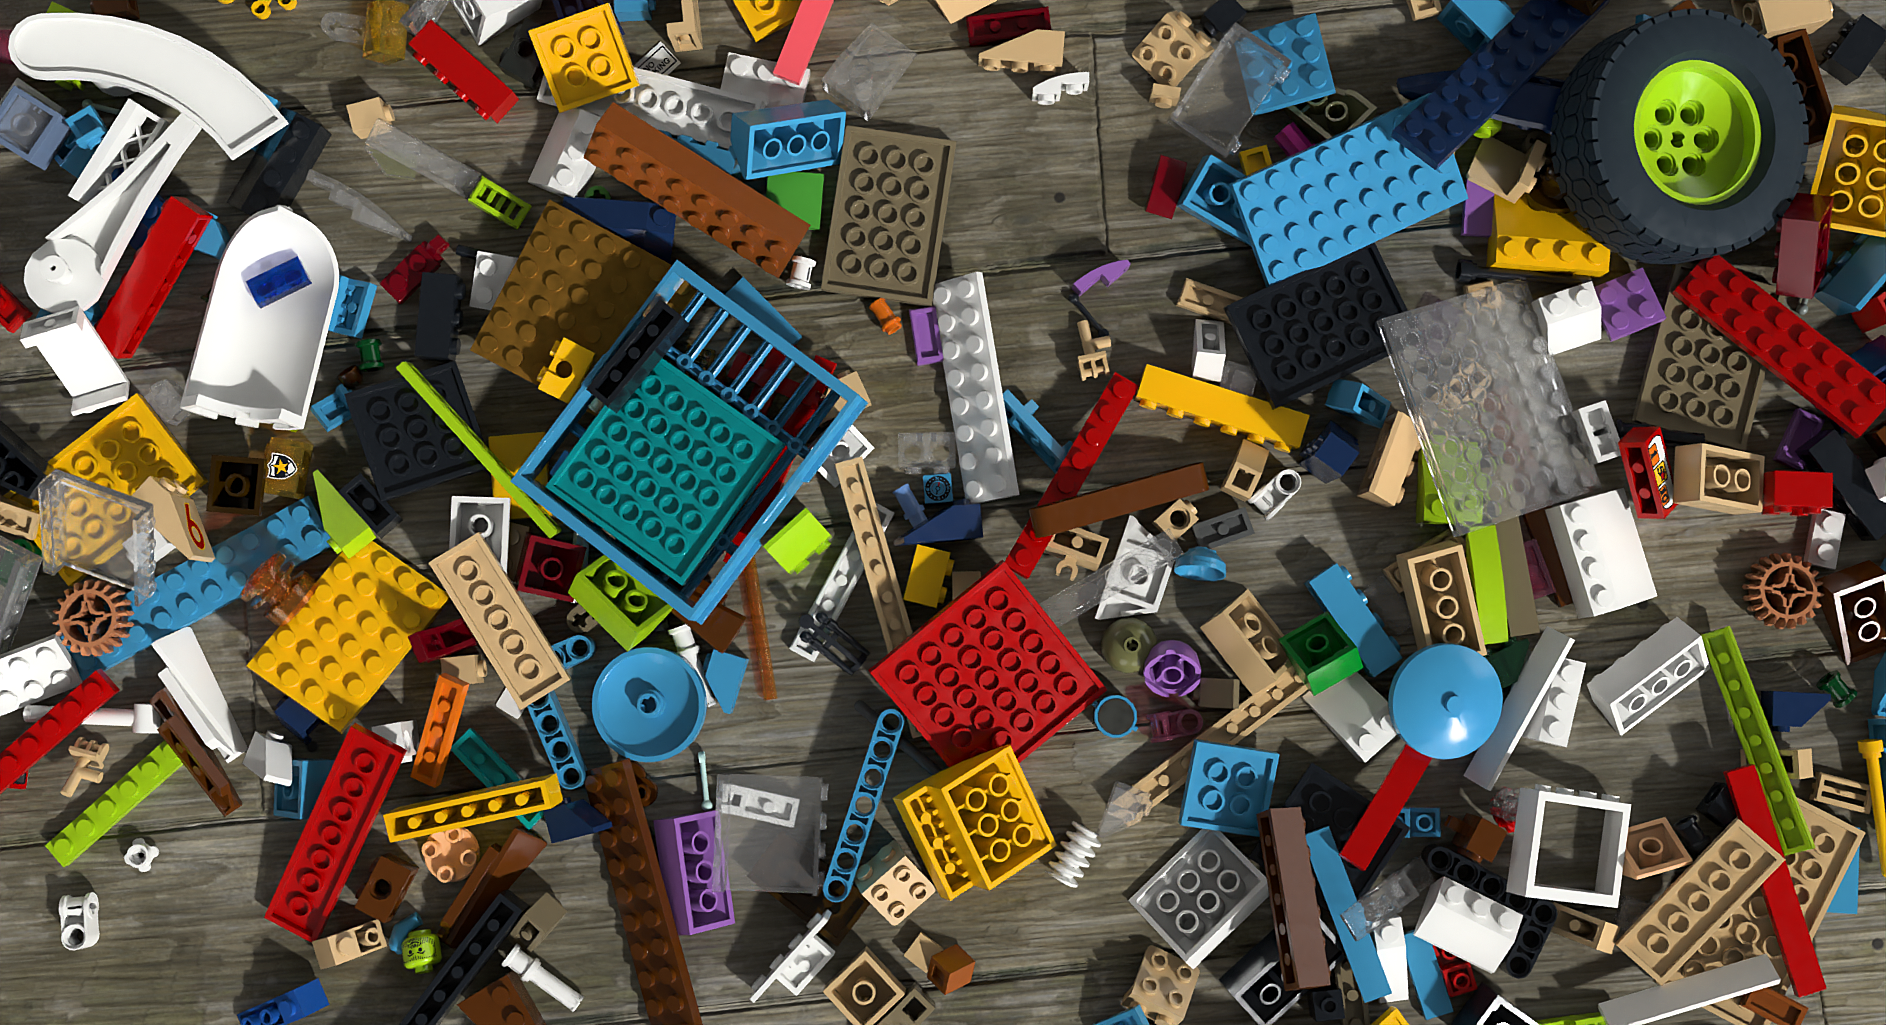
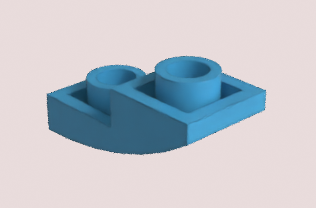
(1422, 821)

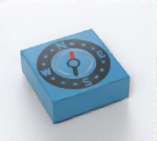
(937, 488)

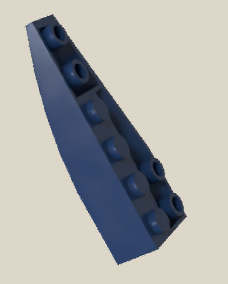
(1527, 108)

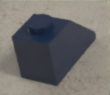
(1791, 708)
(574, 820)

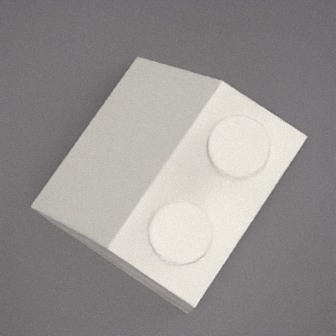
(1569, 317)

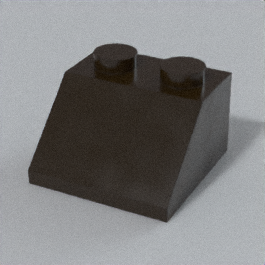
(236, 485)

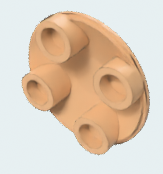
(451, 854)

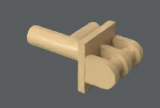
(1090, 357)
(85, 755)

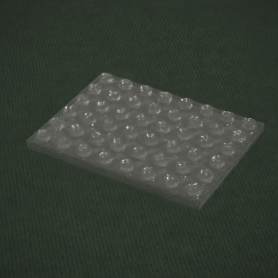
(1488, 406)

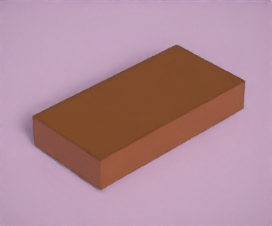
(1774, 1006)

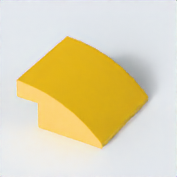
(975, 822)

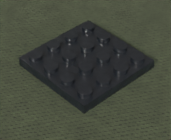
(407, 439)
(1334, 804)

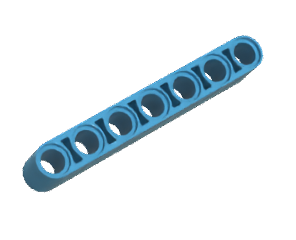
(854, 816)

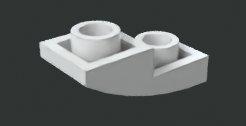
(1050, 90)

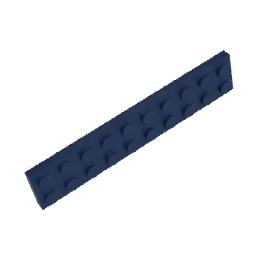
(1489, 79)

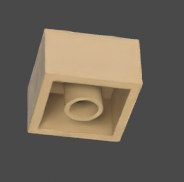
(864, 989)

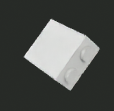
(491, 17)

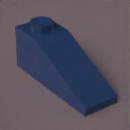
(949, 524)

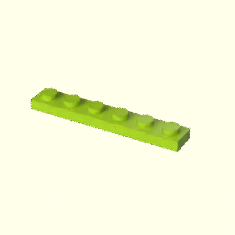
(114, 804)

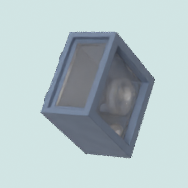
(31, 128)

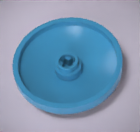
(1445, 700)
(649, 704)

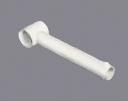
(142, 717)

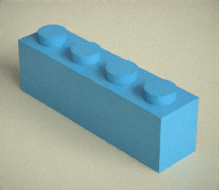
(1348, 608)

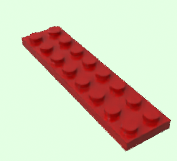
(1784, 344)
(335, 832)

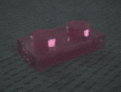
(1538, 571)

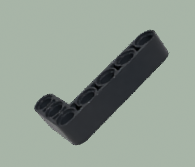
(1526, 906)

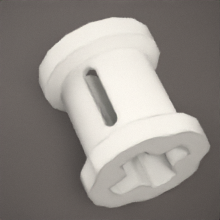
(801, 272)

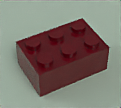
(1803, 245)

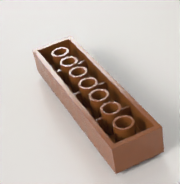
(695, 190)

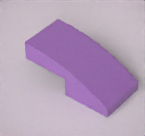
(1106, 273)

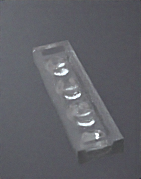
(423, 158)

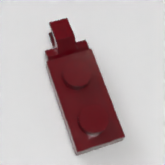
(408, 273)

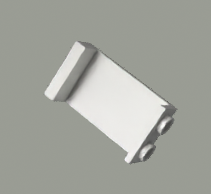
(78, 359)

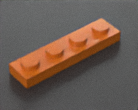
(439, 730)

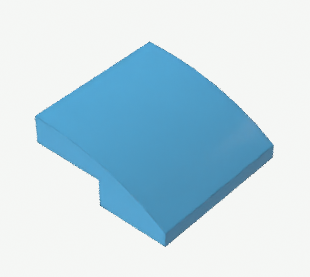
(352, 307)

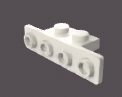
(801, 963)

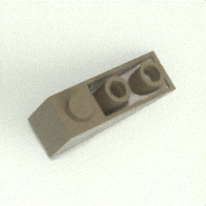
(910, 1009)

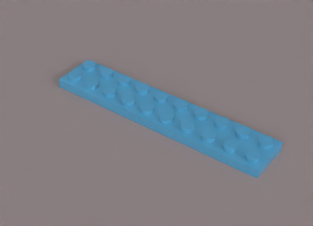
(204, 587)

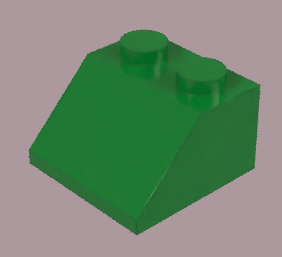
(1321, 653)

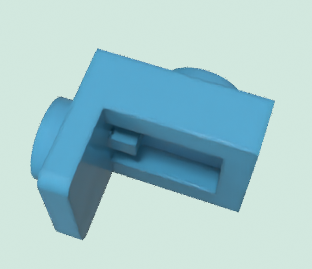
(87, 128)
(333, 409)

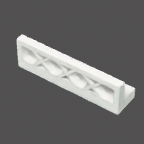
(114, 148)

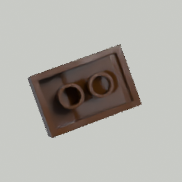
(1856, 610)

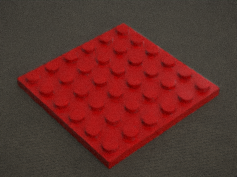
(988, 673)

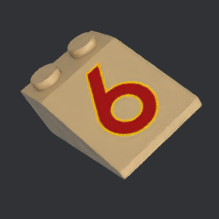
(176, 517)

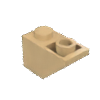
(1245, 471)
(349, 944)

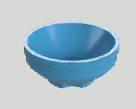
(1200, 565)

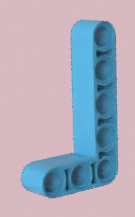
(552, 707)

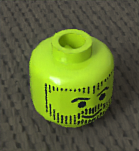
(421, 951)

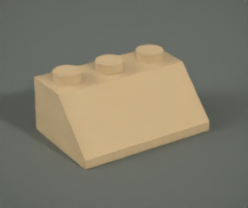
(1390, 461)
(1248, 642)

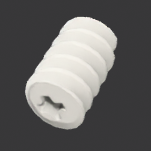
(1074, 855)

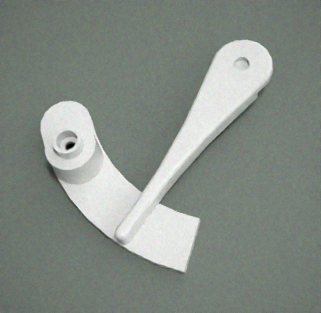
(120, 61)

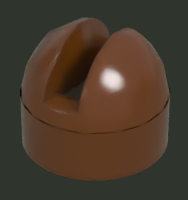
(349, 376)

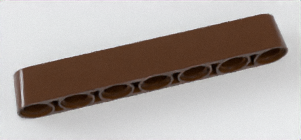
(1118, 499)

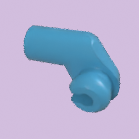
(401, 930)

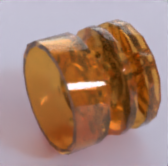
(276, 586)

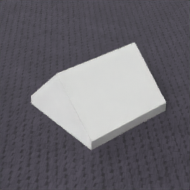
(850, 447)

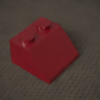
(548, 566)

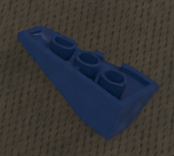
(639, 223)

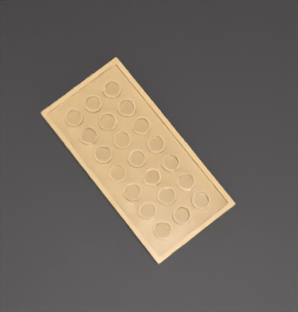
(1749, 929)

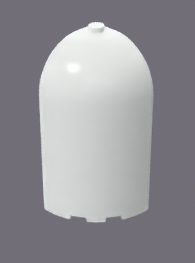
(264, 359)

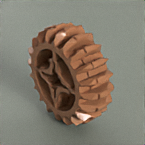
(1787, 568)
(88, 597)

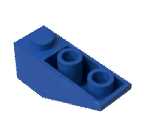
(287, 1006)

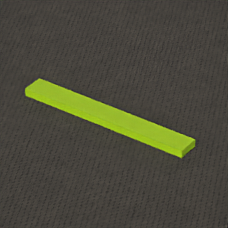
(478, 448)
(1757, 739)

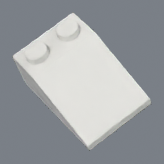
(1354, 715)

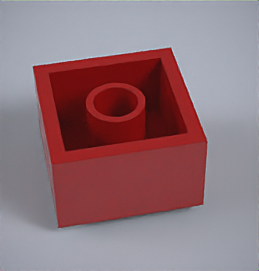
(1797, 492)

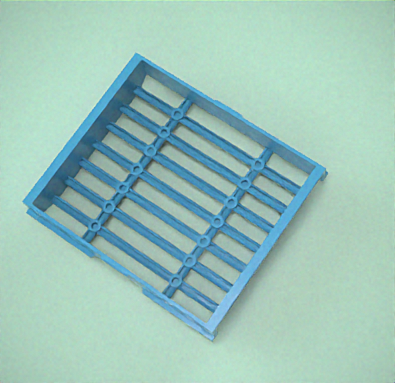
(813, 459)

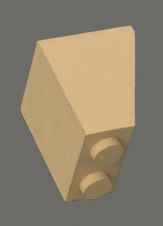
(1783, 17)

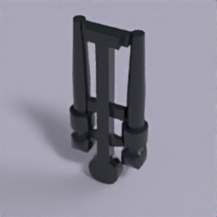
(806, 621)

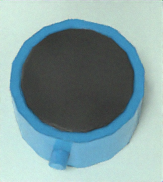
(1115, 716)

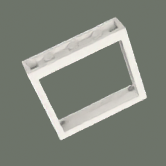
(1527, 842)

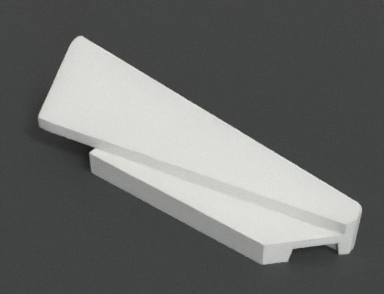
(198, 692)

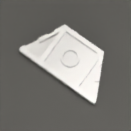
(1144, 594)

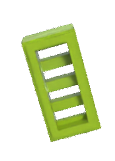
(479, 190)

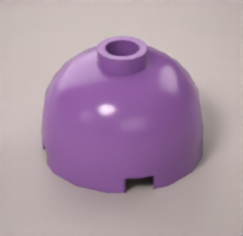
(1172, 668)

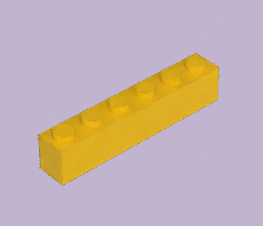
(1221, 407)
(473, 807)

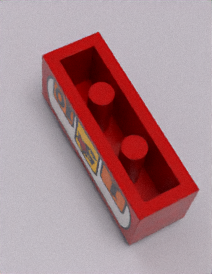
(1648, 472)

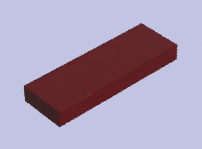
(1006, 25)

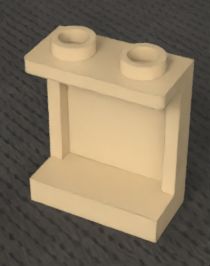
(686, 34)

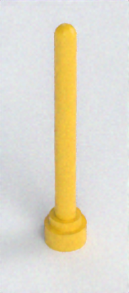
(1871, 751)

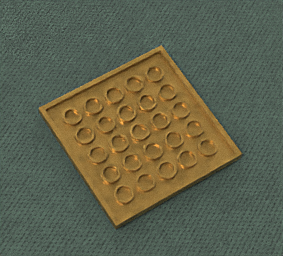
(570, 285)

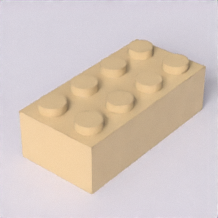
(1440, 596)

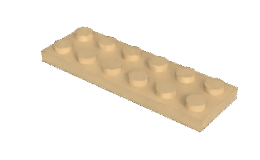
(500, 620)
(1699, 901)

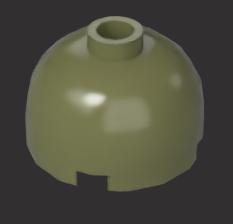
(1115, 644)

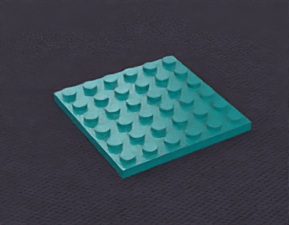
(667, 470)

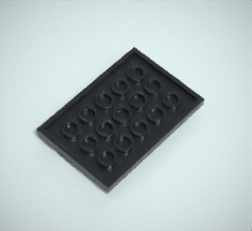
(1316, 324)

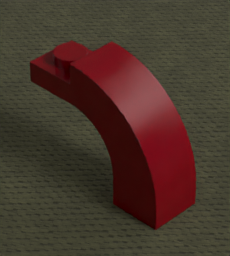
(442, 641)

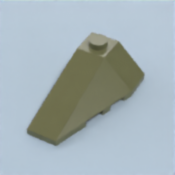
(1331, 114)

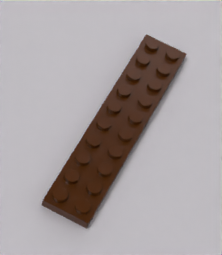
(642, 896)

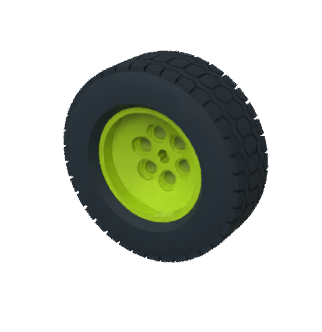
(1720, 114)

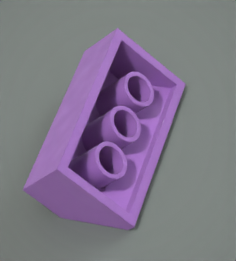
(686, 867)

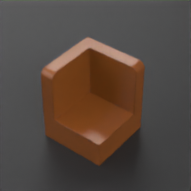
(950, 969)

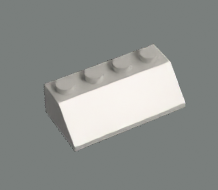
(1649, 675)

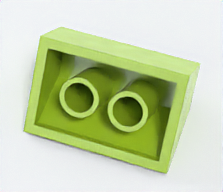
(618, 602)

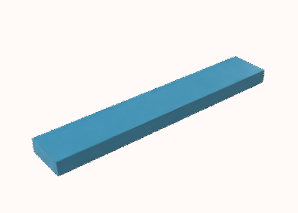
(1339, 897)

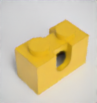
(580, 360)

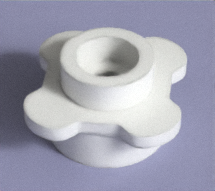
(132, 856)

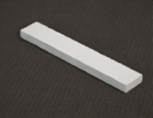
(837, 587)
(1519, 707)
(1690, 992)

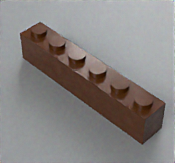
(1293, 899)

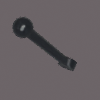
(1074, 298)

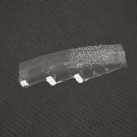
(364, 211)
(1387, 898)

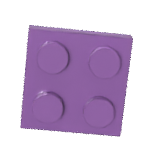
(1628, 304)

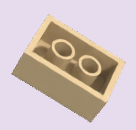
(1718, 479)

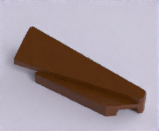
(720, 626)
(194, 753)
(492, 875)

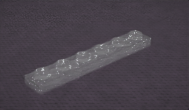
(1112, 578)

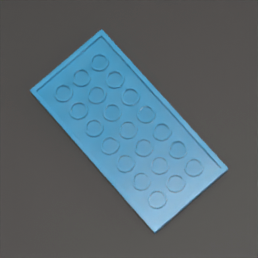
(1341, 197)

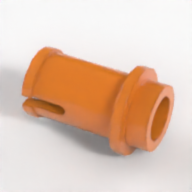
(885, 316)

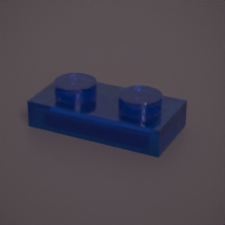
(279, 282)

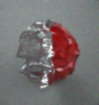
(1504, 807)

